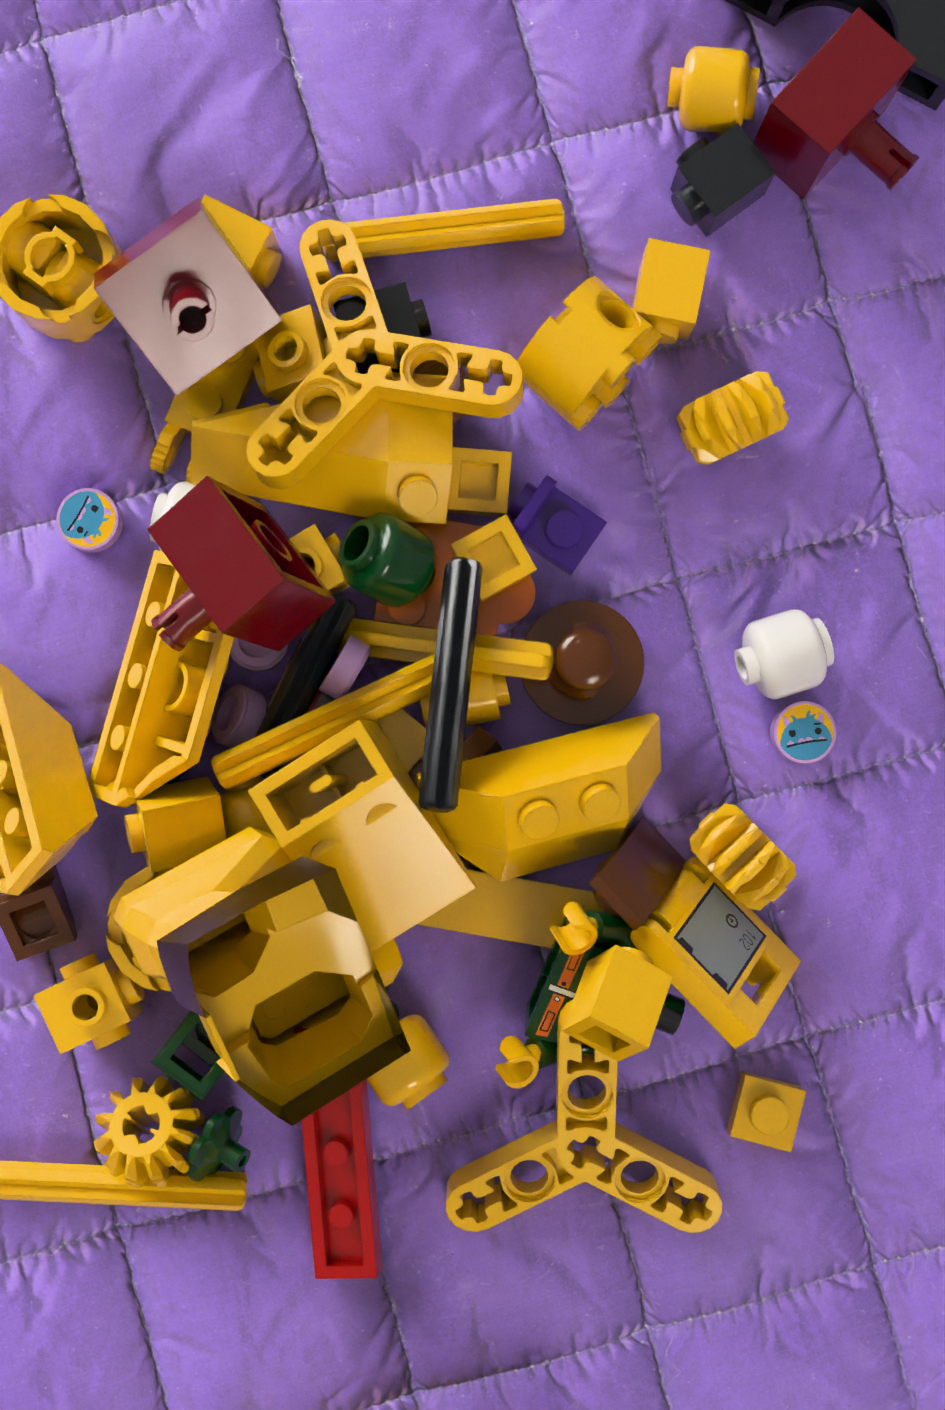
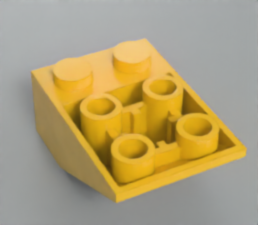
(362, 815)

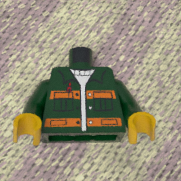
(575, 943)

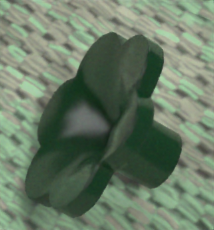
(218, 1146)

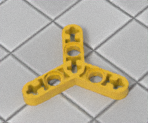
(358, 392)
(568, 1167)

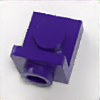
(555, 524)

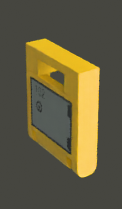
(712, 949)

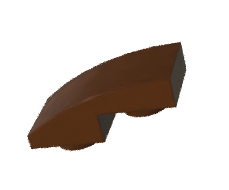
(636, 874)

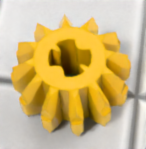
(732, 417)
(742, 857)
(128, 1121)

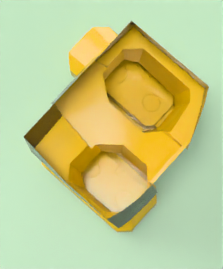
(266, 951)

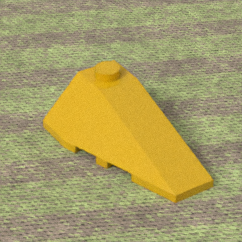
(387, 463)

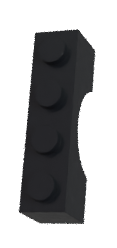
(913, 23)

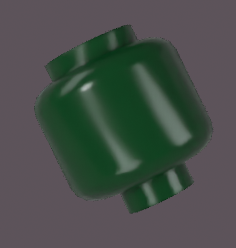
(387, 559)

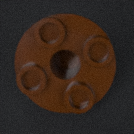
(594, 663)

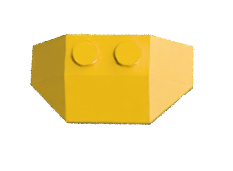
(159, 700)
(41, 786)
(553, 798)

